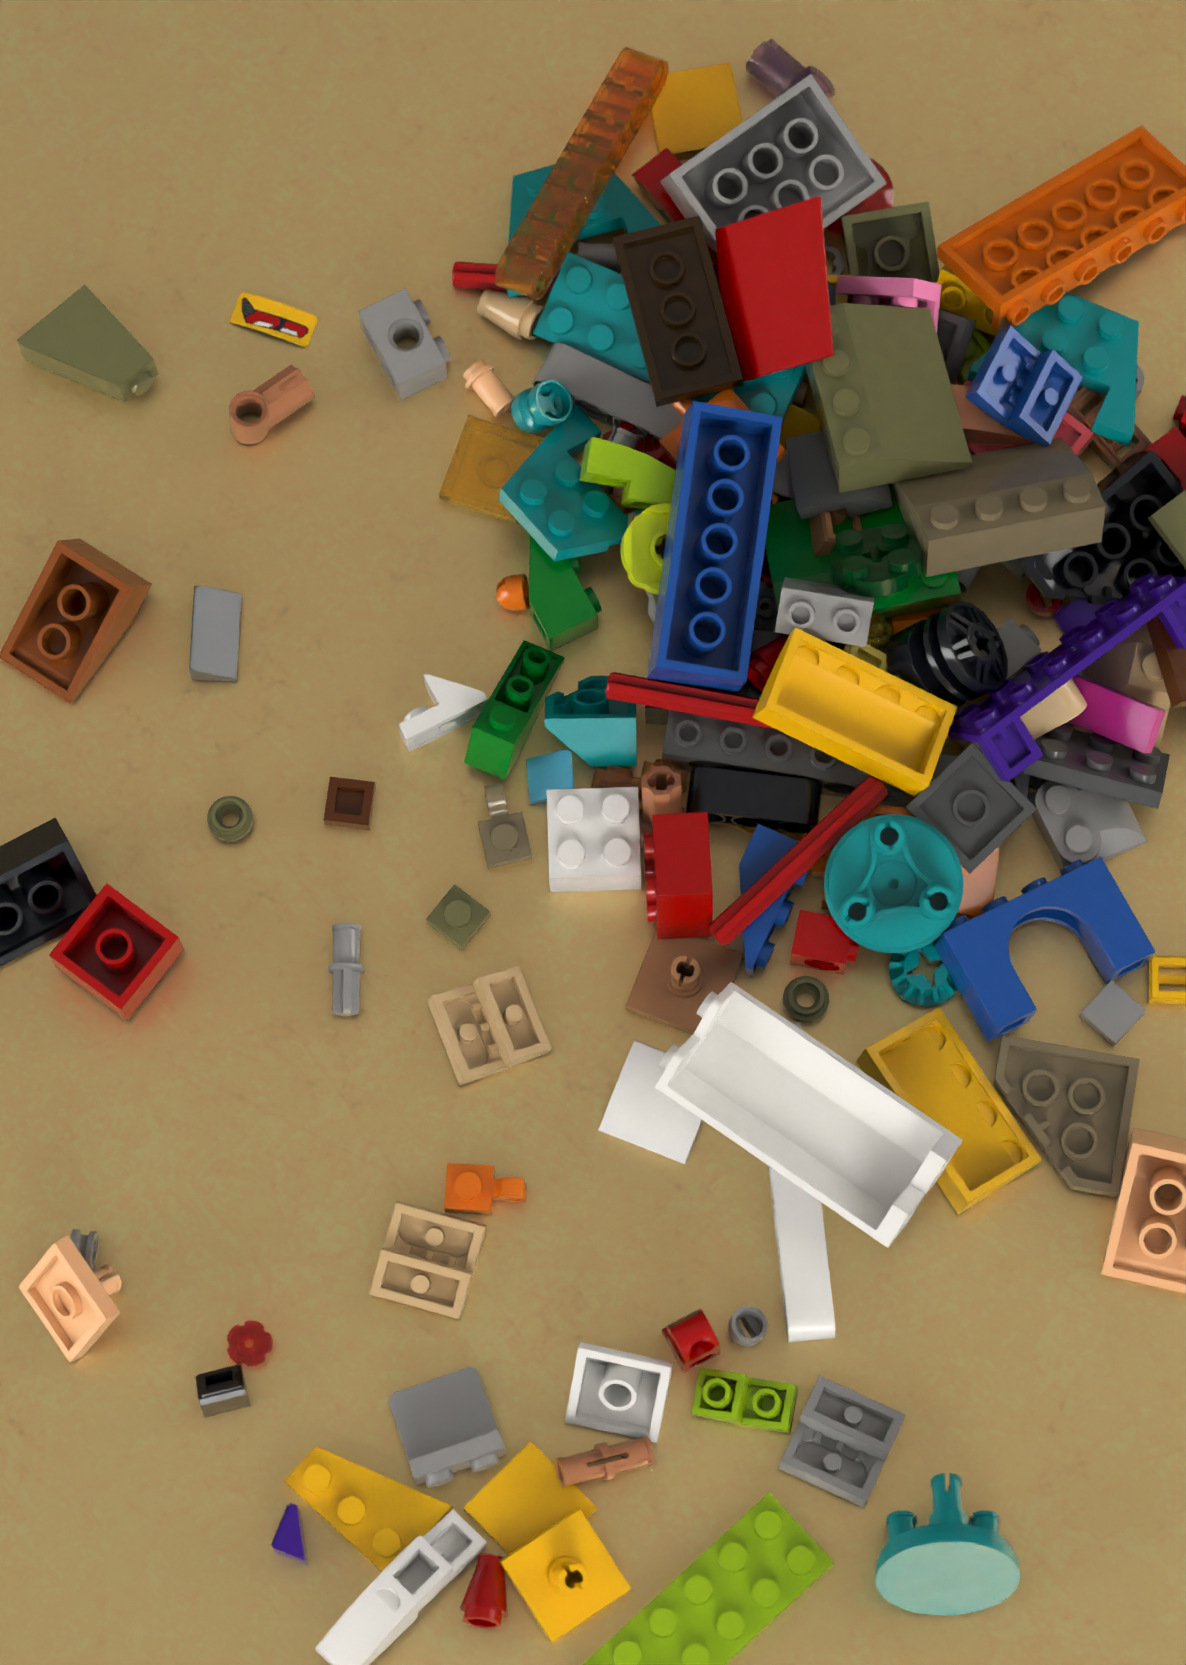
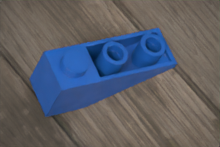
(761, 854)

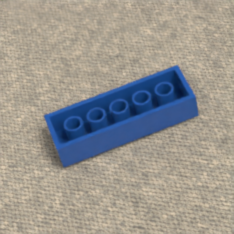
(714, 547)

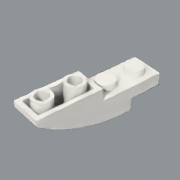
(401, 1592)

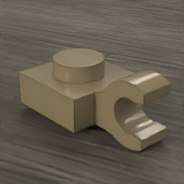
(503, 834)

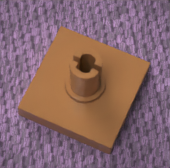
(679, 978)

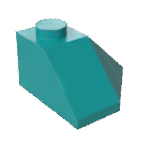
(593, 725)

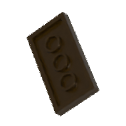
(678, 311)

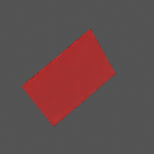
(776, 288)

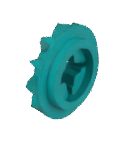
(916, 988)

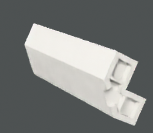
(807, 1113)

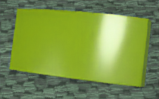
(744, 1400)

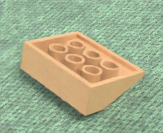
(1150, 1214)

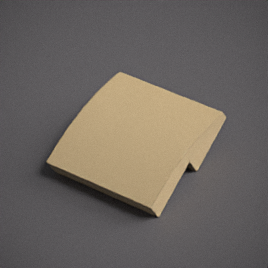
(489, 1025)
(428, 1259)

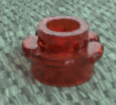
(257, 1353)

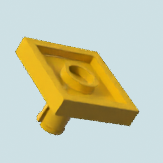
(564, 1574)

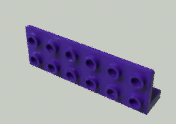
(997, 720)

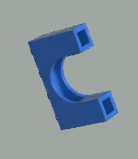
(1080, 900)

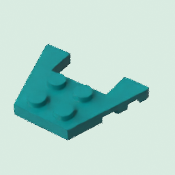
(613, 211)
(1098, 347)
(557, 508)

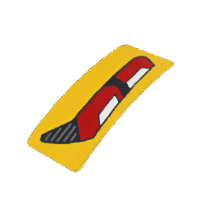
(274, 318)

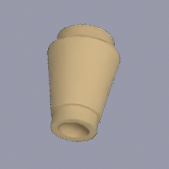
(514, 315)

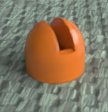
(513, 592)

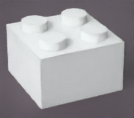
(593, 839)

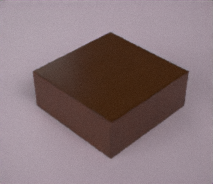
(349, 803)

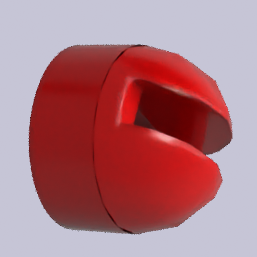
(1037, 604)

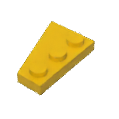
(364, 1506)

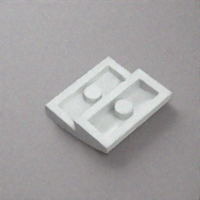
(644, 1113)

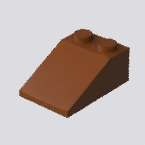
(73, 617)

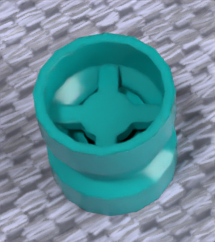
(541, 406)

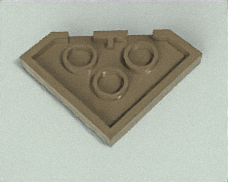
(1072, 1106)

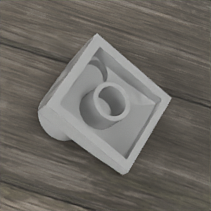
(1084, 823)

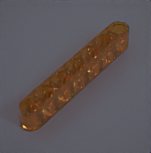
(581, 173)

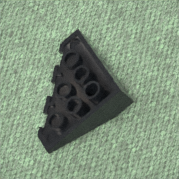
(1128, 543)

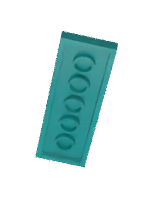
(594, 316)

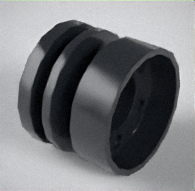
(950, 654)

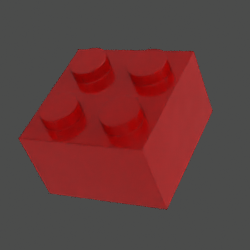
(679, 875)
(116, 952)

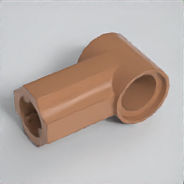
(271, 402)
(659, 796)

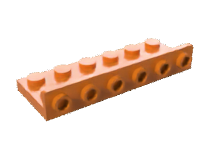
(1070, 228)

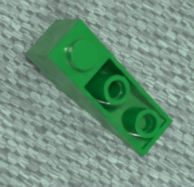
(558, 600)
(512, 710)

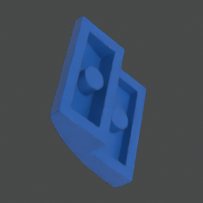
(1024, 387)

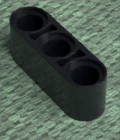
(754, 799)

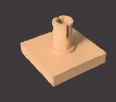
(71, 1297)

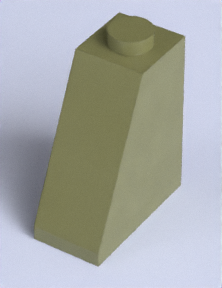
(90, 348)

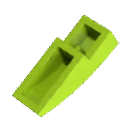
(638, 474)

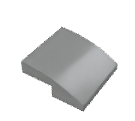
(841, 1441)

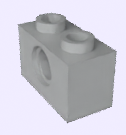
(409, 368)
(824, 612)

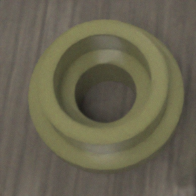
(225, 806)
(810, 986)

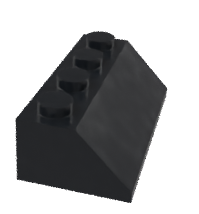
(39, 889)

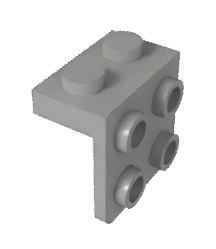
(447, 1427)

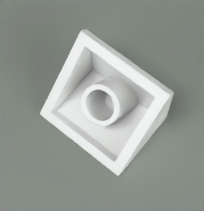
(618, 1392)

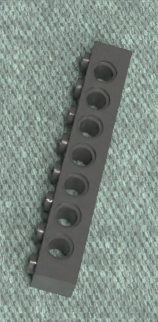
(730, 745)

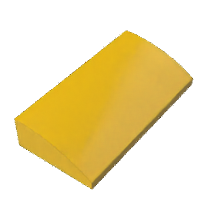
(855, 712)
(942, 1079)

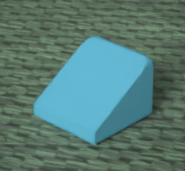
(549, 773)

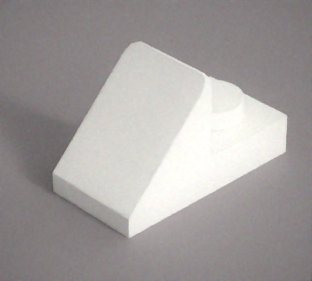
(453, 708)

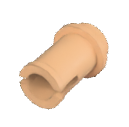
(488, 387)

